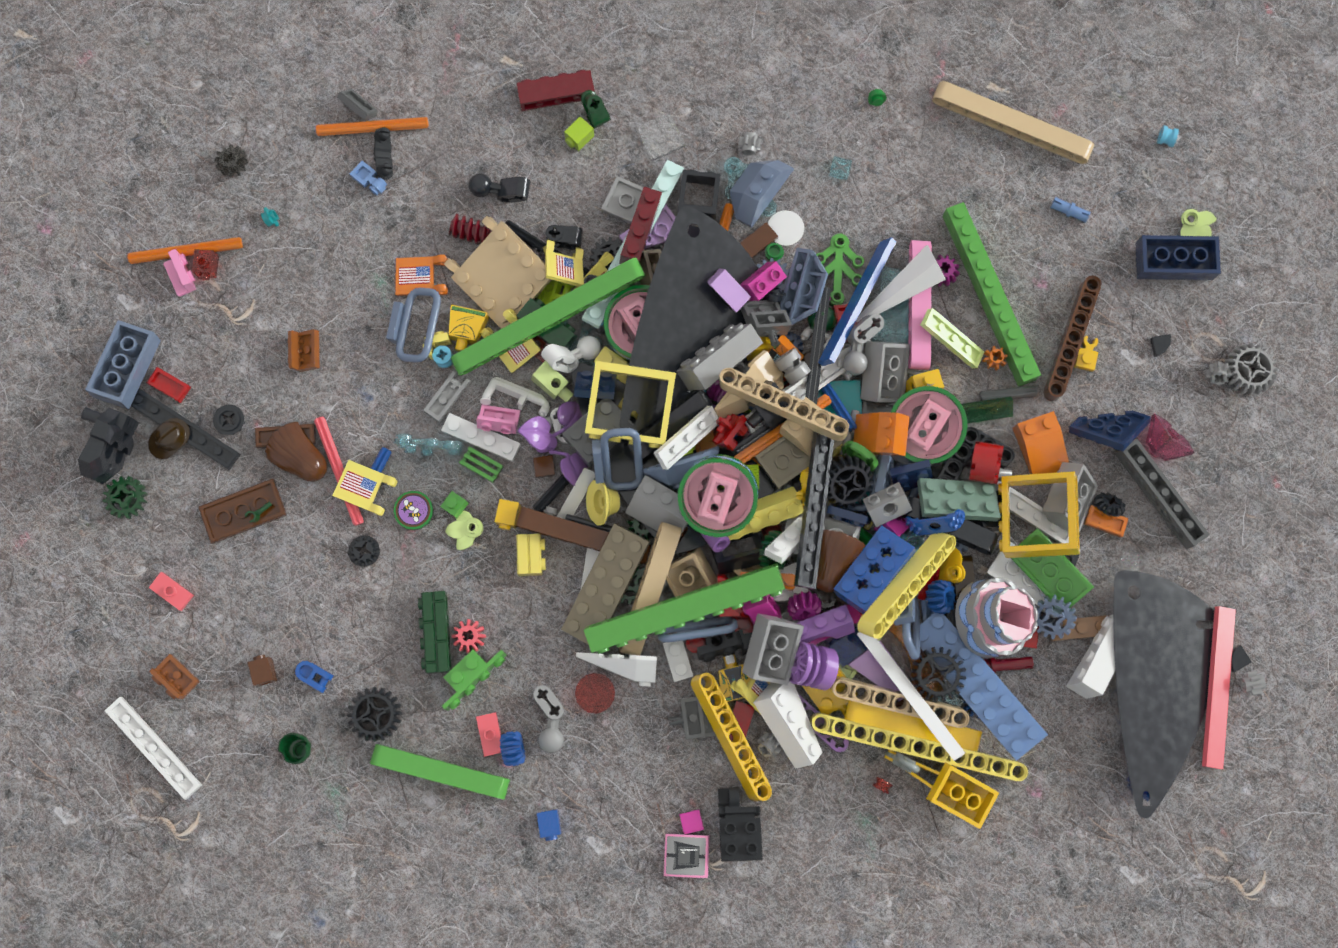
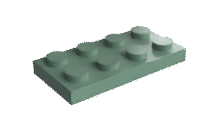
(944, 497)

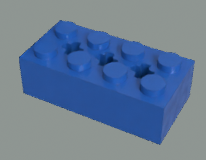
(870, 559)

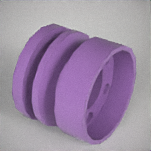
(815, 666)

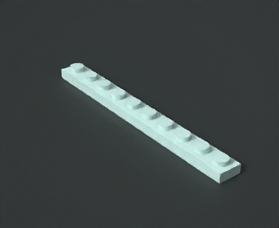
(665, 183)

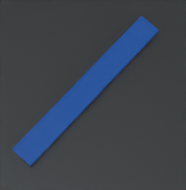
(857, 302)

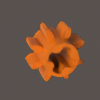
(1000, 357)

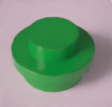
(876, 97)
(774, 251)

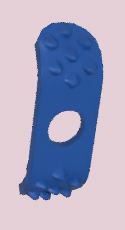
(947, 523)

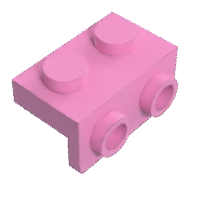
(178, 273)
(498, 419)

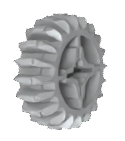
(1258, 358)

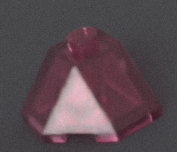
(1165, 441)

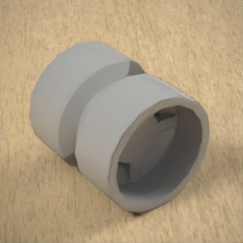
(792, 366)

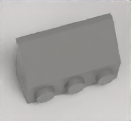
(886, 371)
(655, 504)
(1056, 504)
(772, 649)

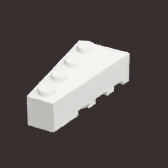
(1097, 664)
(789, 723)

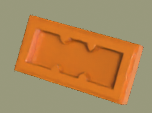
(1106, 523)

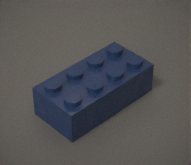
(1178, 257)

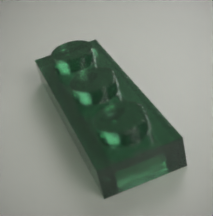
(988, 409)

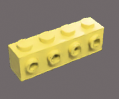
(772, 510)

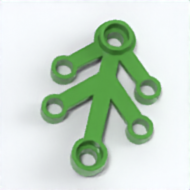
(839, 265)

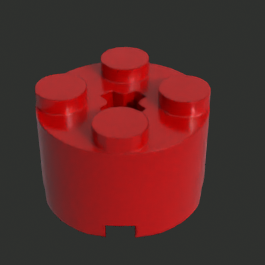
(986, 462)

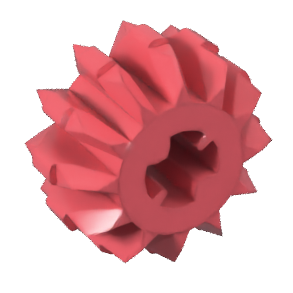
(467, 629)

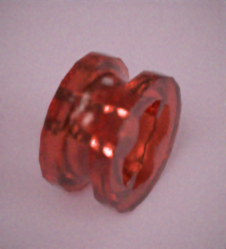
(882, 785)

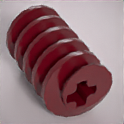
(468, 230)

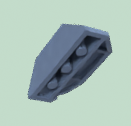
(757, 188)
(804, 285)
(672, 477)

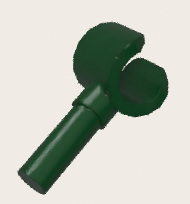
(258, 512)

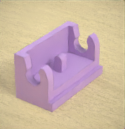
(729, 289)

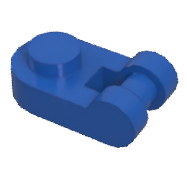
(307, 671)

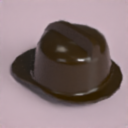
(168, 438)

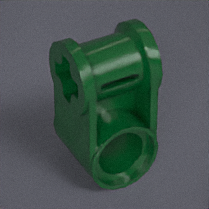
(594, 108)

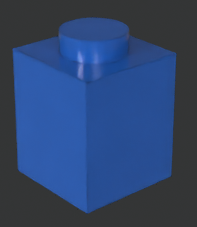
(549, 824)

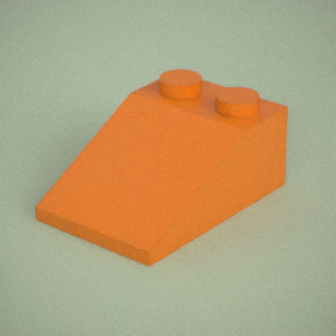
(882, 432)
(1041, 443)

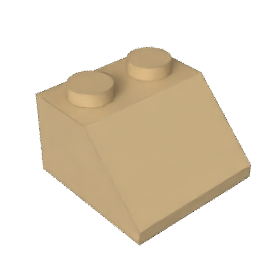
(798, 434)
(690, 573)

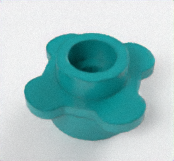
(270, 217)

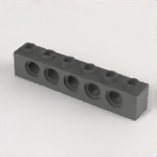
(1162, 494)

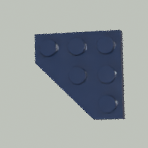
(1111, 429)

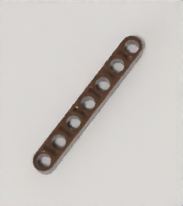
(1078, 331)
(564, 530)

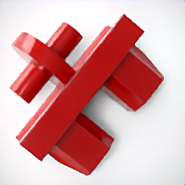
(728, 429)

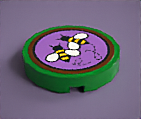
(413, 510)

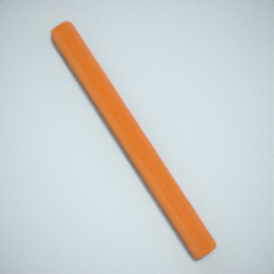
(371, 126)
(187, 250)
(771, 437)

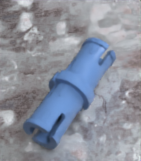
(1070, 209)

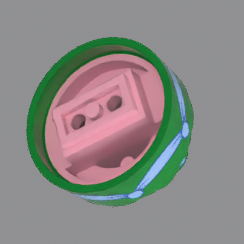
(620, 319)
(943, 435)
(735, 504)

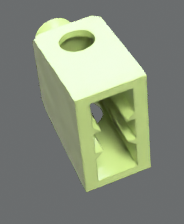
(545, 376)

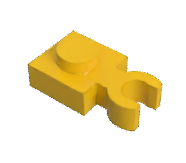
(1087, 357)

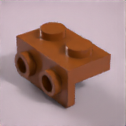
(303, 350)
(174, 677)

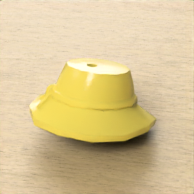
(601, 502)

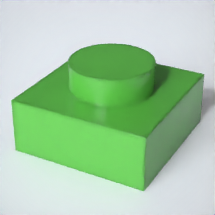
(454, 504)

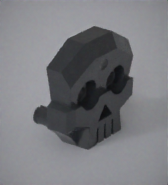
(107, 445)

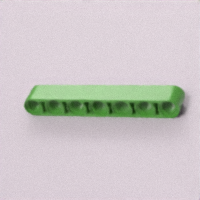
(440, 771)

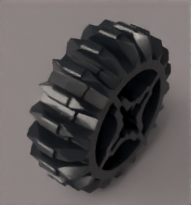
(849, 491)
(953, 666)
(371, 705)

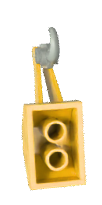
(952, 790)

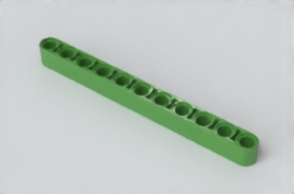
(548, 316)

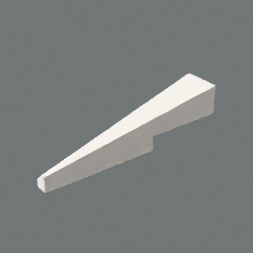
(914, 278)

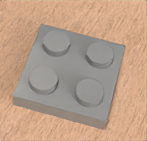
(622, 199)

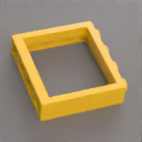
(1070, 548)

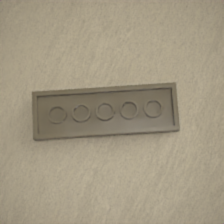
(606, 581)

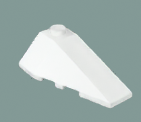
(635, 667)

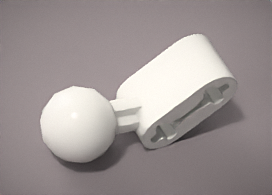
(567, 361)

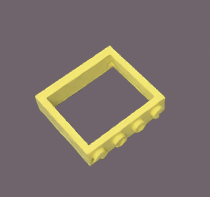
(654, 442)

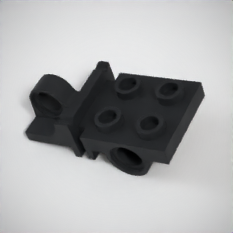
(727, 647)
(739, 829)

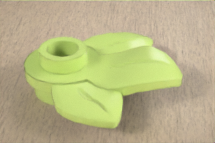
(1199, 226)
(462, 530)

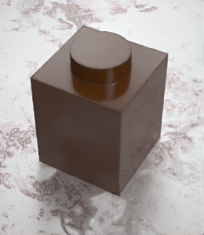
(262, 670)

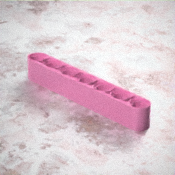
(917, 336)

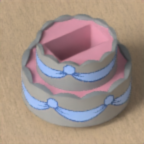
(995, 617)

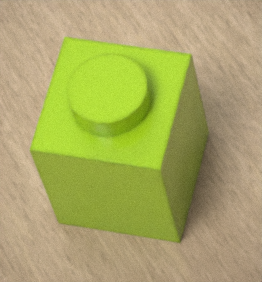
(579, 134)

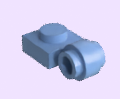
(366, 175)

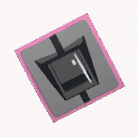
(686, 855)

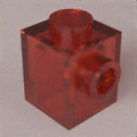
(205, 264)

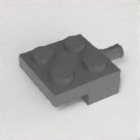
(767, 319)
(694, 719)

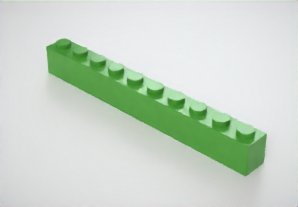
(991, 294)
(685, 607)

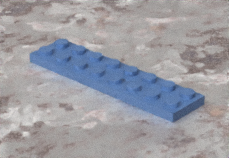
(982, 689)

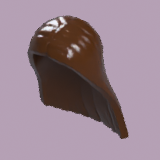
(295, 453)
(836, 557)

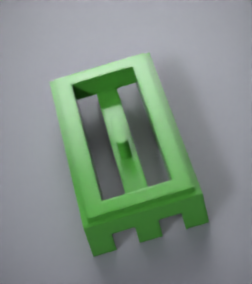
(467, 457)

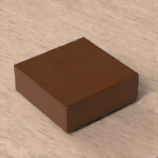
(544, 466)

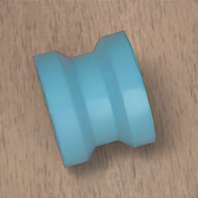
(1167, 136)
(444, 361)

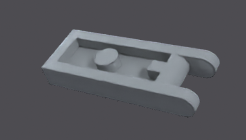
(446, 397)

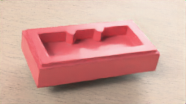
(171, 591)
(489, 733)

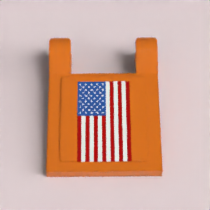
(418, 273)

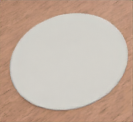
(787, 226)

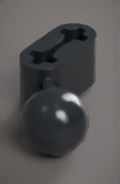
(508, 190)

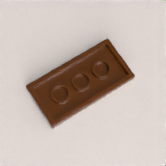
(227, 515)

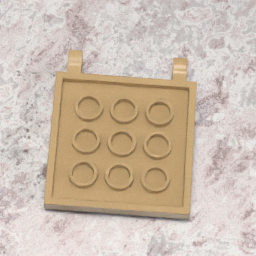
(500, 273)

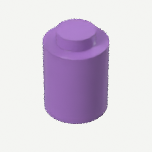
(717, 543)

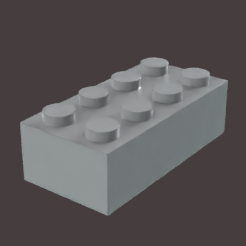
(722, 353)

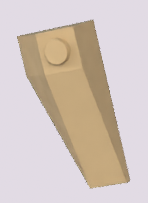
(762, 369)

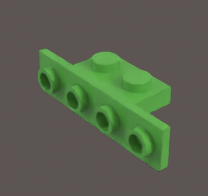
(468, 674)

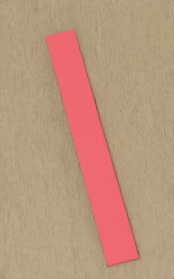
(1218, 687)

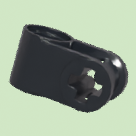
(566, 236)

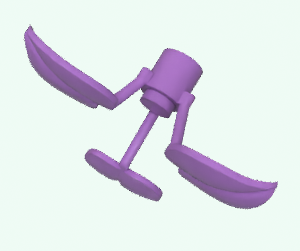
(537, 434)

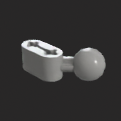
(855, 361)
(550, 738)

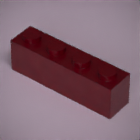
(554, 90)
(641, 225)

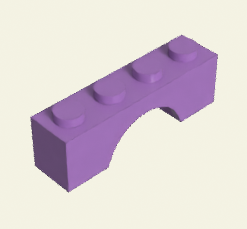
(832, 623)

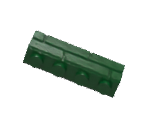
(435, 632)

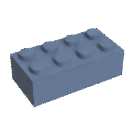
(123, 364)

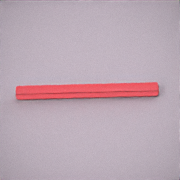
(336, 464)

